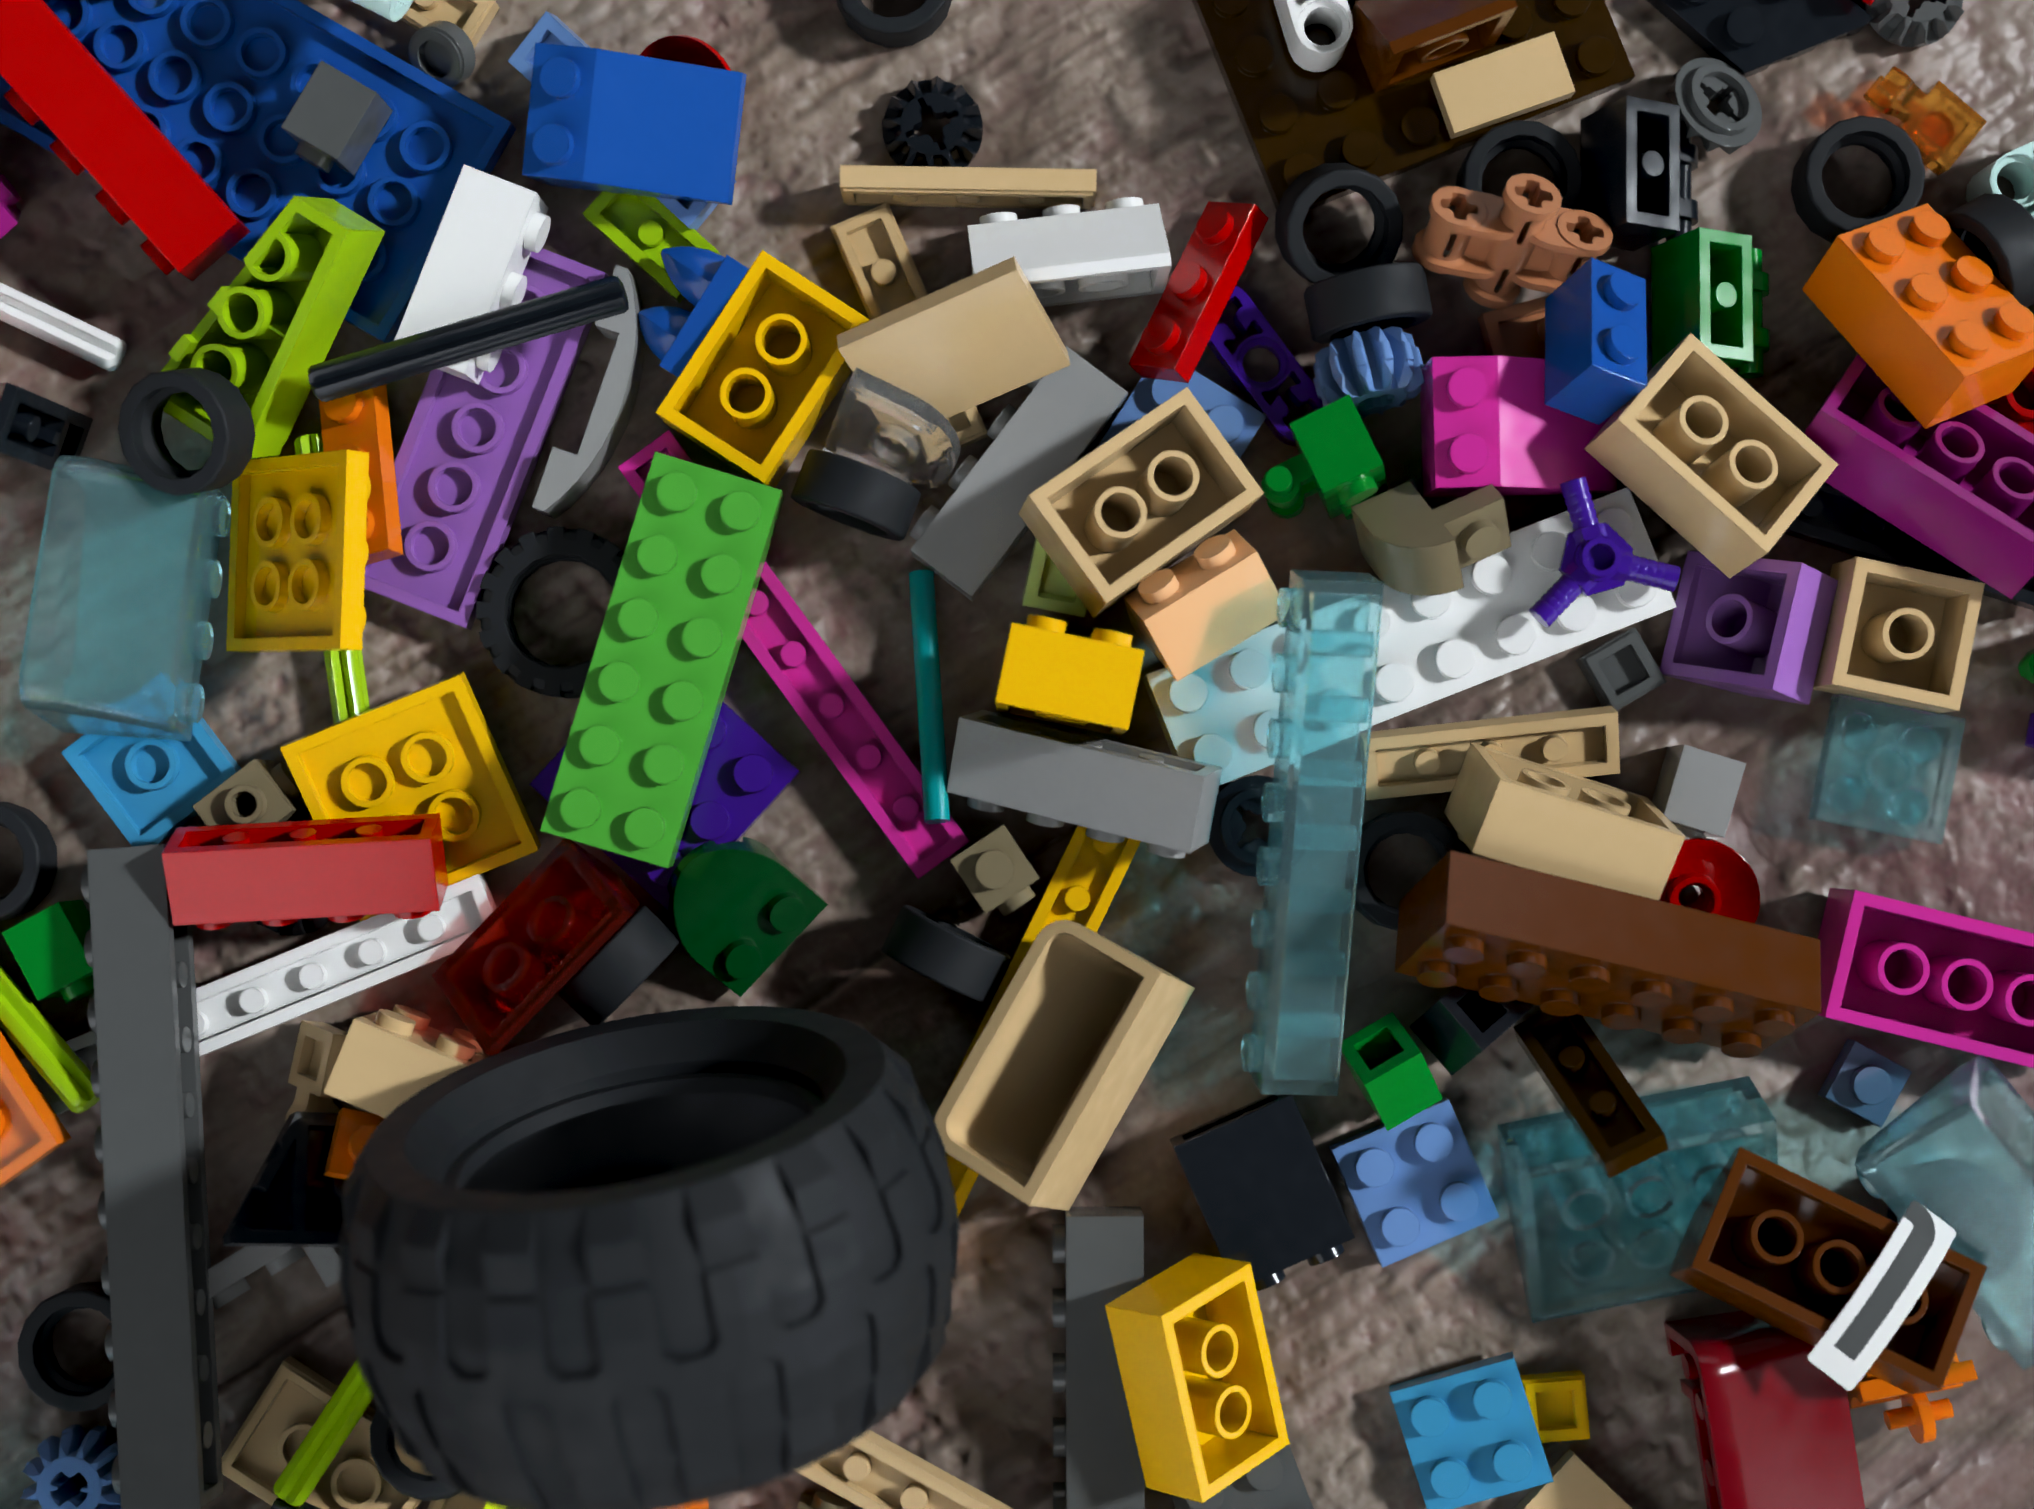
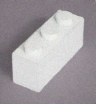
(477, 260)

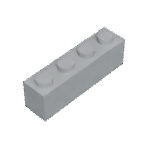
(1029, 448)
(1084, 782)

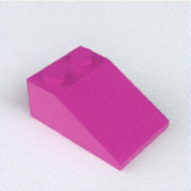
(1491, 426)

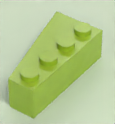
(278, 317)

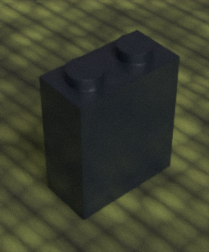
(1264, 1188)

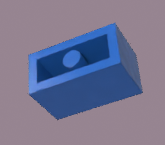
(1595, 341)

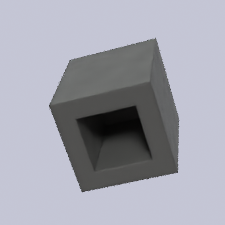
(335, 120)

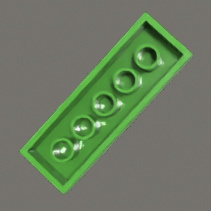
(663, 660)

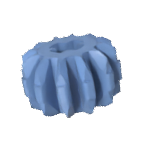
(1373, 367)
(64, 1460)

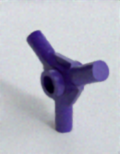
(1596, 559)

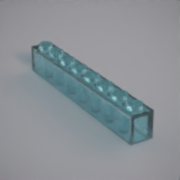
(1313, 830)

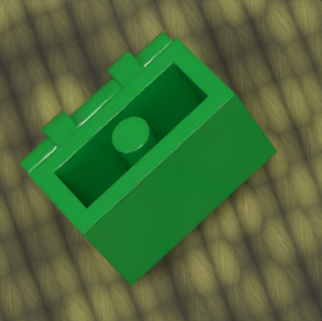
(1715, 290)
(1332, 460)

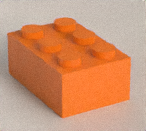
(1925, 314)

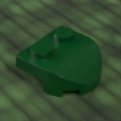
(738, 909)

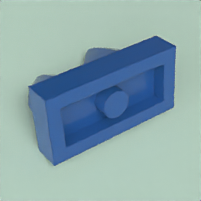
(707, 284)

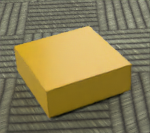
(1558, 1405)

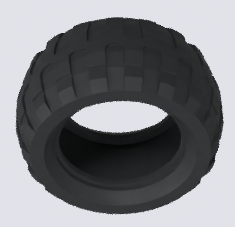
(650, 1257)

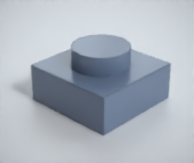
(1864, 1083)

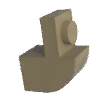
(1426, 548)

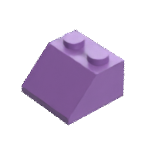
(1750, 631)

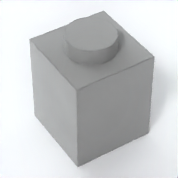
(1698, 790)

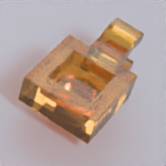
(1933, 119)

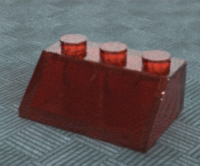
(534, 943)

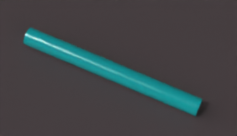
(929, 697)

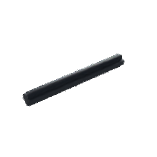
(468, 338)

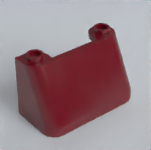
(1765, 1417)

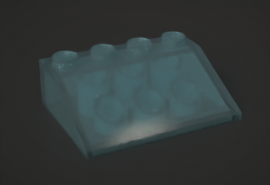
(1613, 1240)

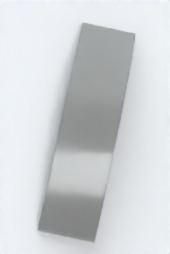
(571, 474)

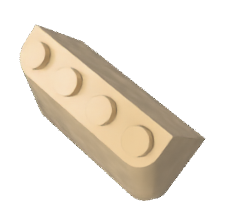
(1059, 1064)

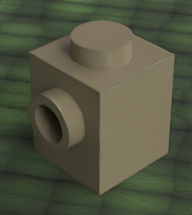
(254, 795)
(997, 872)

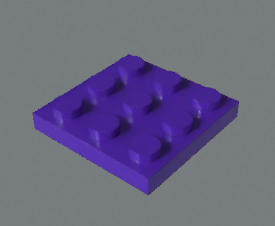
(734, 790)

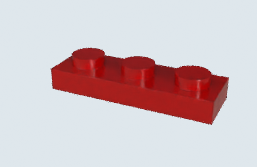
(1198, 291)

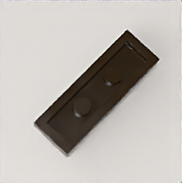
(1591, 1091)

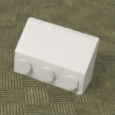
(1077, 253)

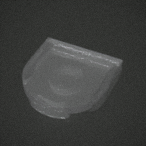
(893, 432)

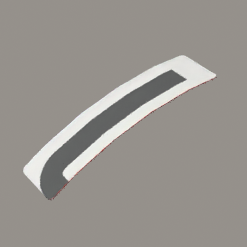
(1883, 1297)

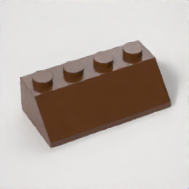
(1799, 1256)

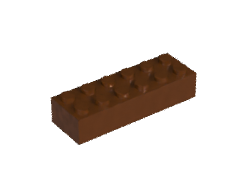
(1607, 955)

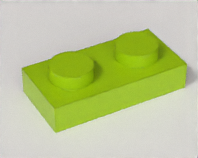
(642, 230)

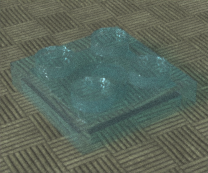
(1887, 769)

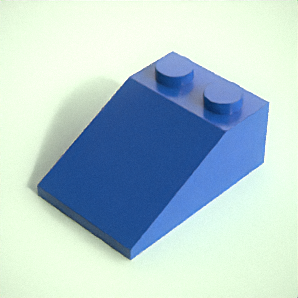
(633, 124)

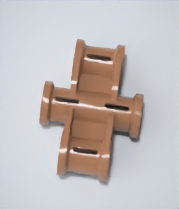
(1508, 239)

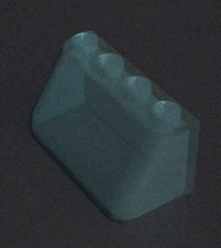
(121, 603)
(1970, 1163)

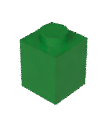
(52, 951)
(1390, 1071)

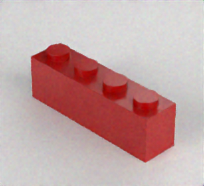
(305, 870)

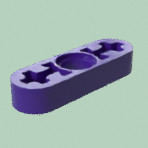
(1300, 394)

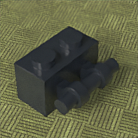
(1638, 171)

